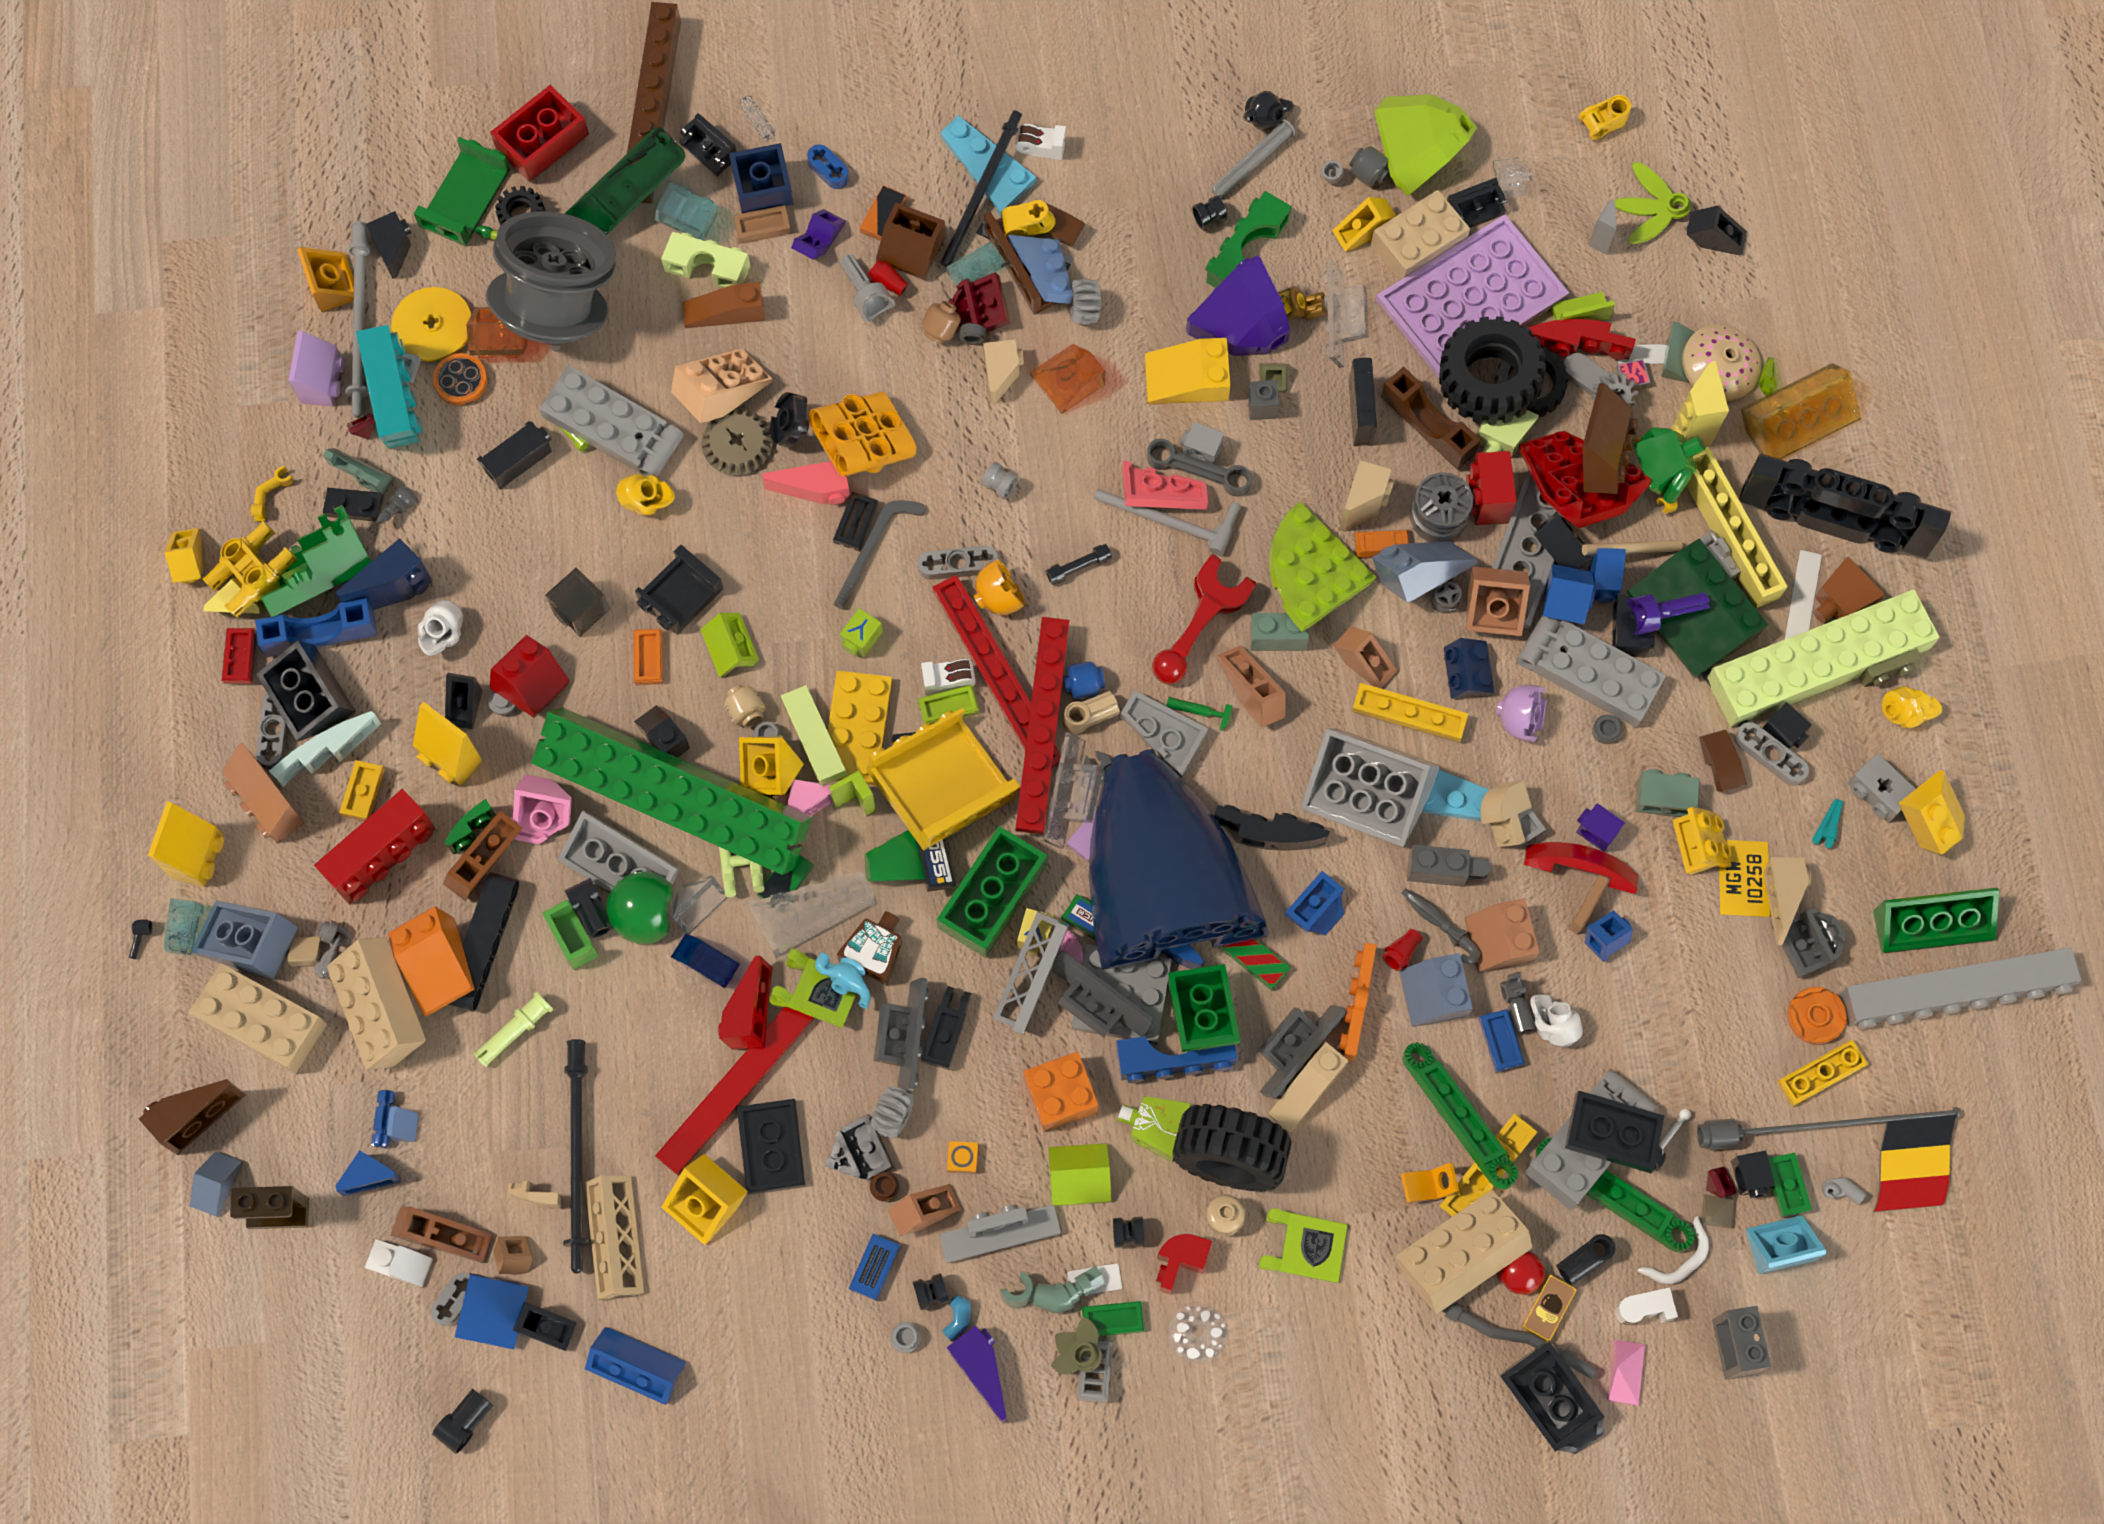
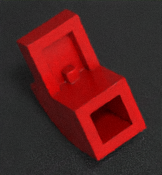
(1183, 1251)

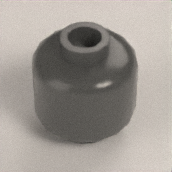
(1369, 166)

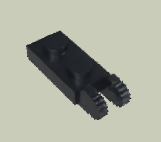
(945, 1031)

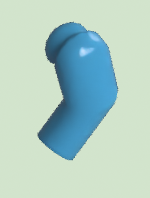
(961, 1317)

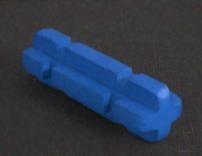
(385, 1099)

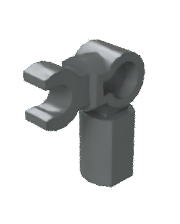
(1513, 993)

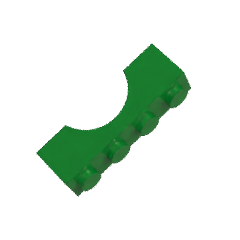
(1265, 220)

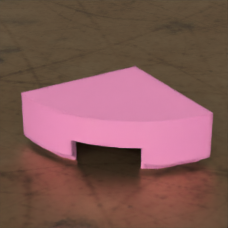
(1072, 947)

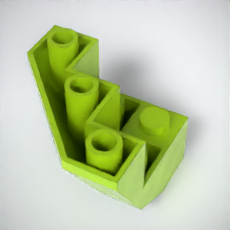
(1420, 136)

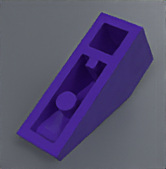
(977, 1360)

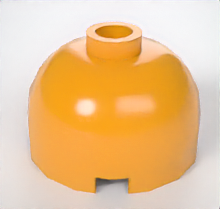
(998, 590)

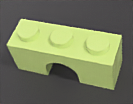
(687, 252)

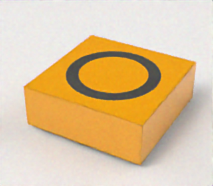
(962, 1157)

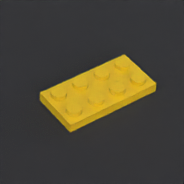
(859, 718)

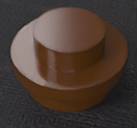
(884, 1186)

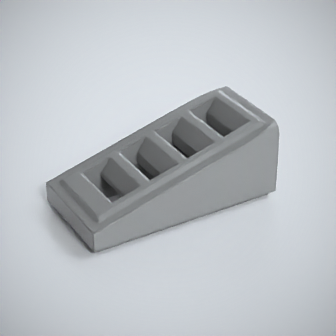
(1097, 1396)

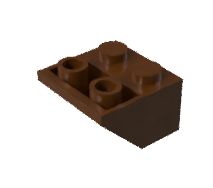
(911, 240)

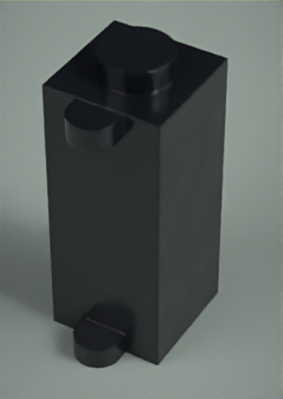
(516, 454)

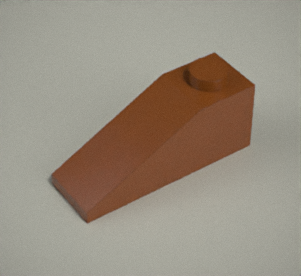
(725, 306)
(481, 856)
(441, 1234)

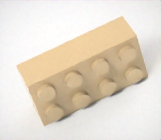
(376, 1003)
(258, 1018)
(1464, 1251)

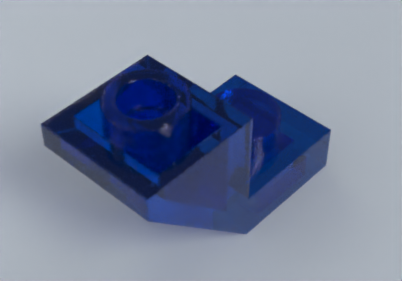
(705, 960)

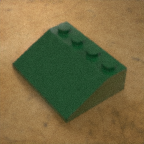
(1707, 635)

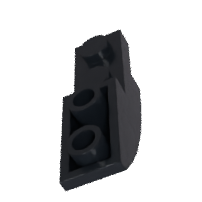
(1282, 834)

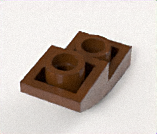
(1066, 226)
(1724, 760)

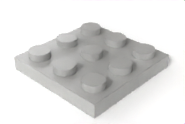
(1140, 983)

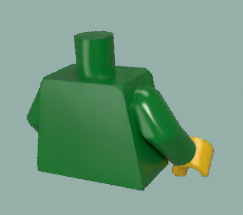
(1667, 462)

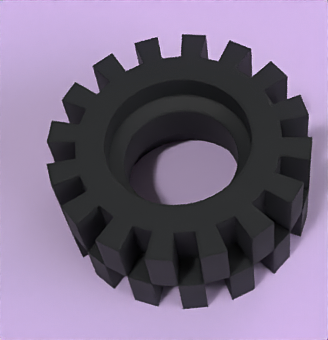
(516, 199)

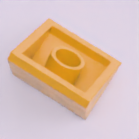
(328, 277)

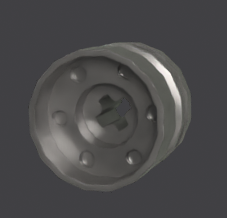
(1441, 521)

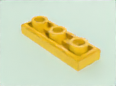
(1808, 1079)

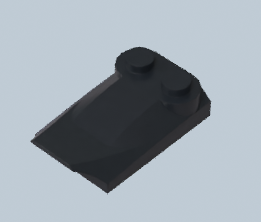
(1555, 1399)

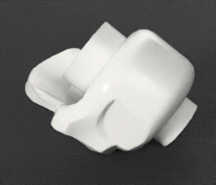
(440, 627)
(1556, 1021)

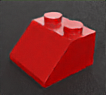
(528, 676)

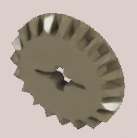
(733, 458)

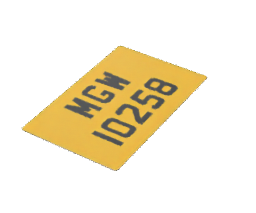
(1743, 883)

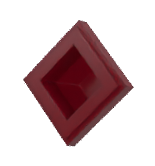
(362, 426)
(1720, 1183)

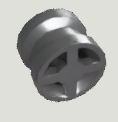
(1448, 590)

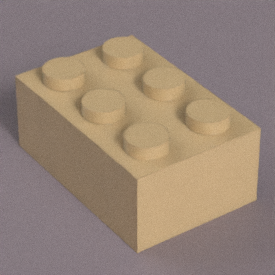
(1419, 235)

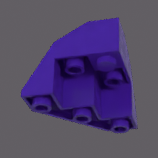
(1243, 311)

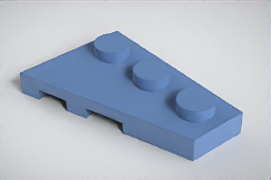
(1046, 265)

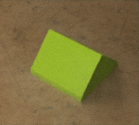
(1080, 1174)

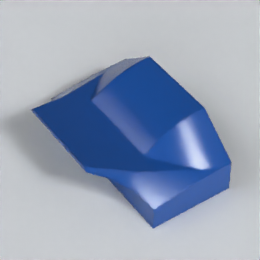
(1318, 905)

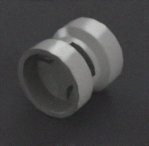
(999, 480)

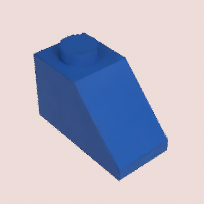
(1607, 573)

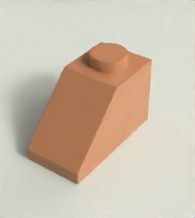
(1365, 656)
(924, 1209)

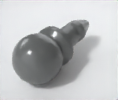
(402, 499)

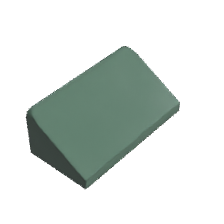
(1672, 364)

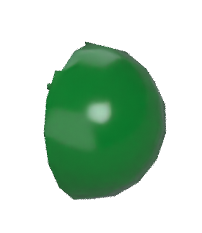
(639, 907)

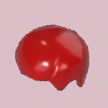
(1523, 1274)

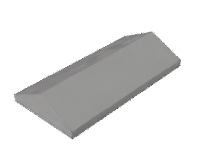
(609, 855)

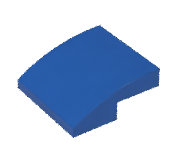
(490, 1311)

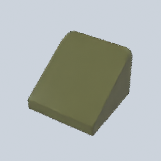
(1274, 371)

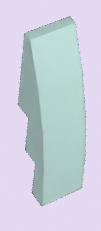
(335, 741)

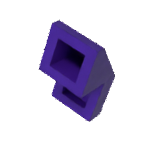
(819, 235)

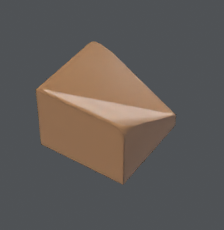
(512, 1255)

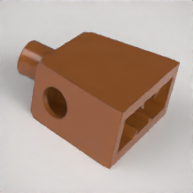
(1846, 593)

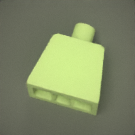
(1507, 435)

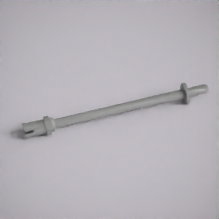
(359, 249)

